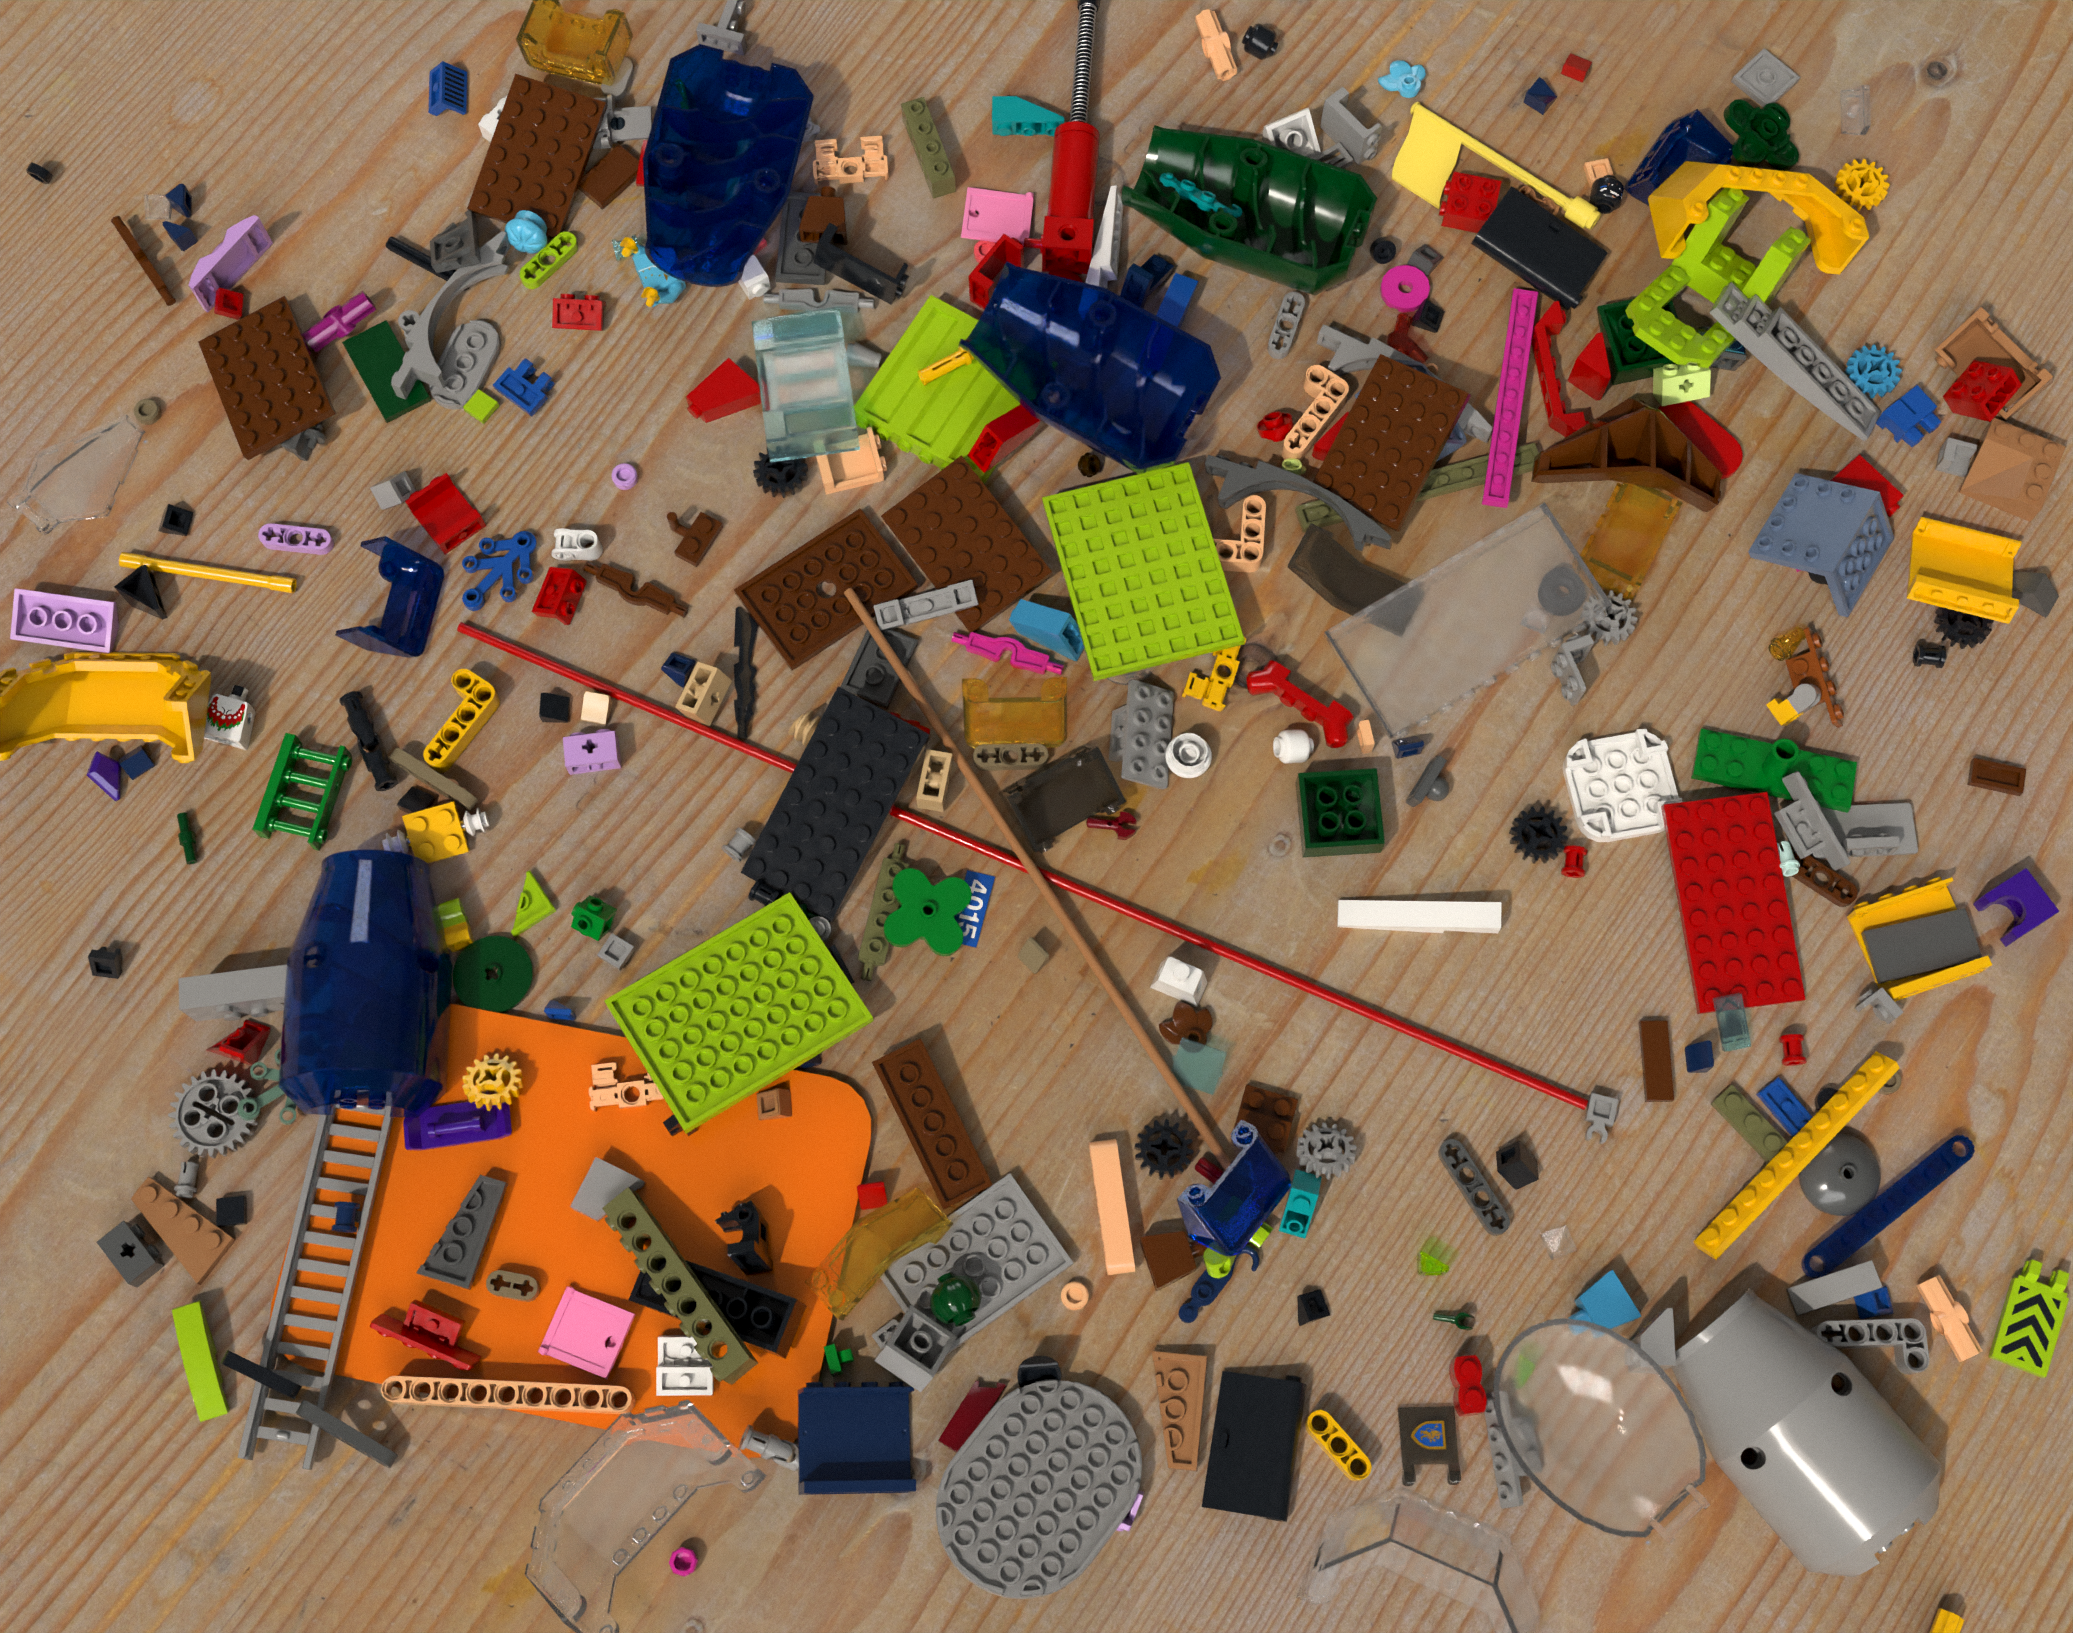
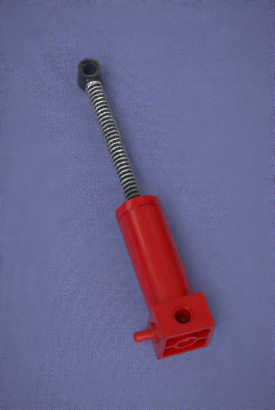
(1071, 202)

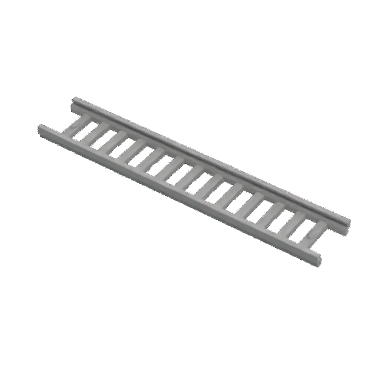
(293, 1263)

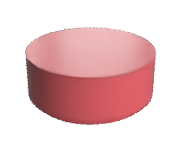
(981, 249)

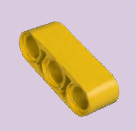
(1351, 1451)

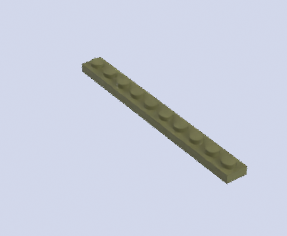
(1439, 482)

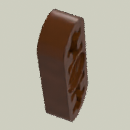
(1834, 895)

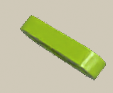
(549, 250)

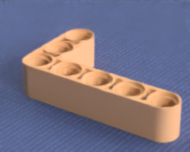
(1247, 544)

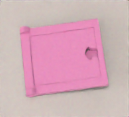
(998, 215)
(581, 1332)

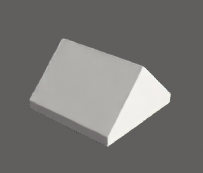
(1293, 134)

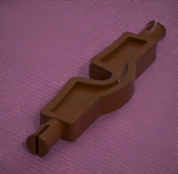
(143, 260)
(646, 595)

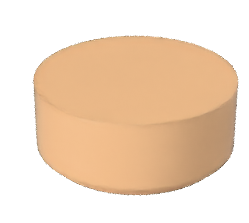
(1074, 1296)

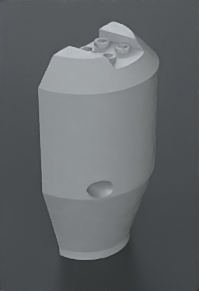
(1829, 1465)

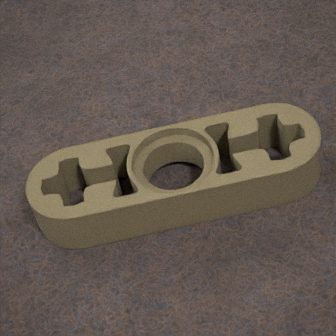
(991, 750)

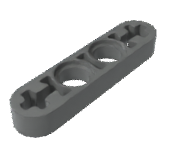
(1477, 1185)
(346, 1434)

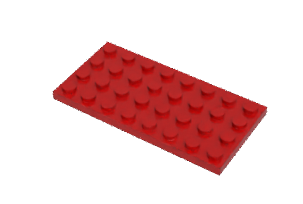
(1733, 901)

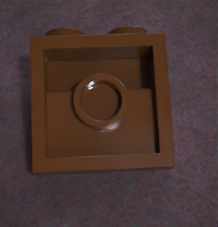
(1269, 1113)

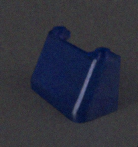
(1682, 140)
(1240, 1199)

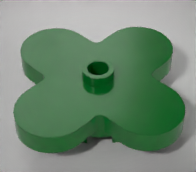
(910, 922)

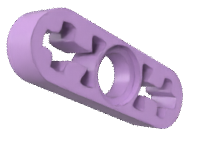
(288, 531)

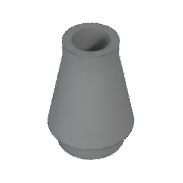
(861, 356)

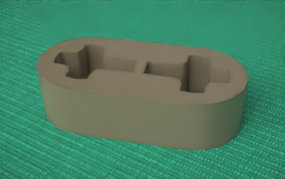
(512, 1292)

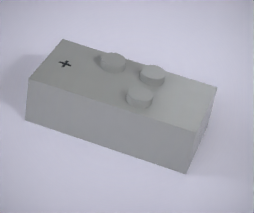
(233, 993)

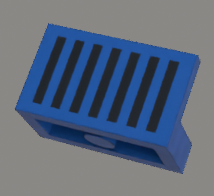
(447, 89)

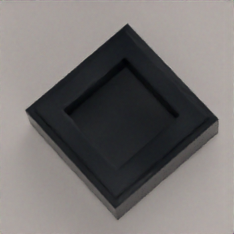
(231, 1211)

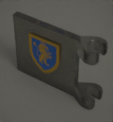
(1428, 1439)

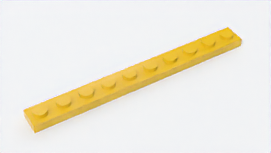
(1796, 1155)

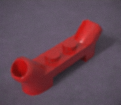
(1275, 680)

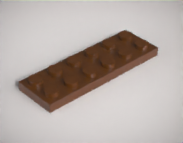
(932, 1124)

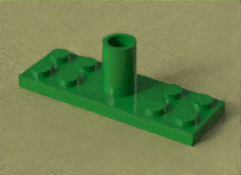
(1762, 765)

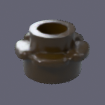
(1089, 464)

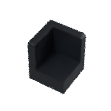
(1517, 1165)

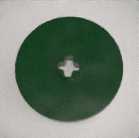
(488, 954)

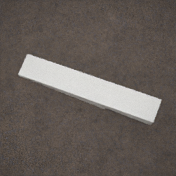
(1107, 247)
(1420, 916)

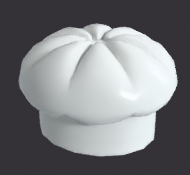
(1188, 755)

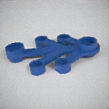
(500, 567)

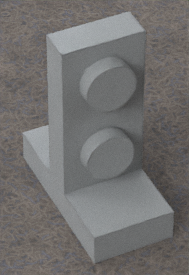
(725, 34)

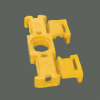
(1214, 688)

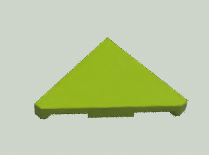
(532, 906)

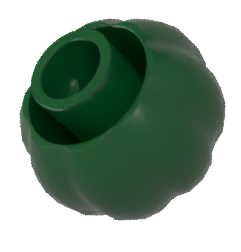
(955, 1299)

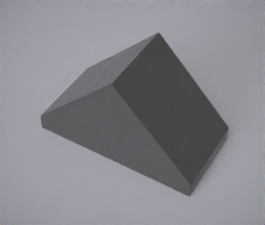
(2034, 591)

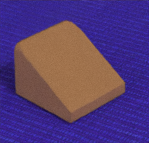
(774, 1104)

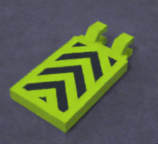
(2031, 1320)

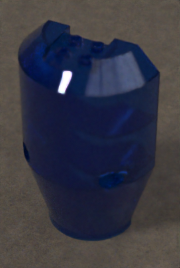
(719, 162)
(1094, 366)
(368, 1015)

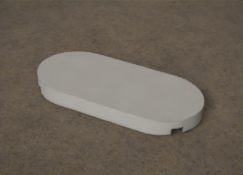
(466, 363)

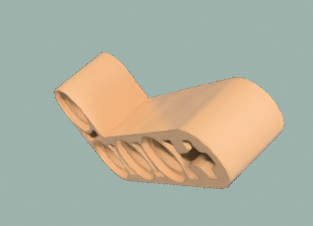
(1312, 418)

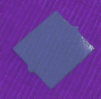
(1198, 1065)

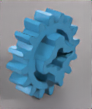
(1873, 371)

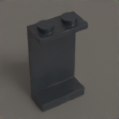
(857, 271)

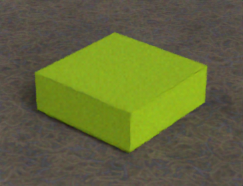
(481, 406)

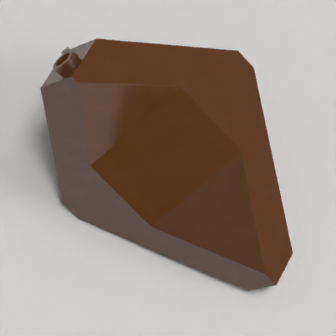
(1634, 448)

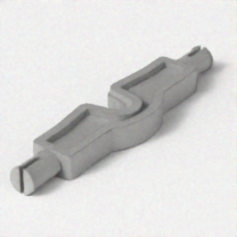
(805, 300)

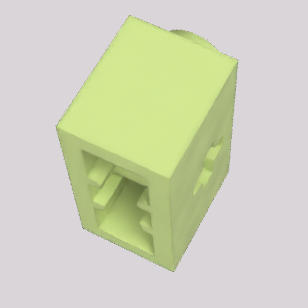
(1680, 383)

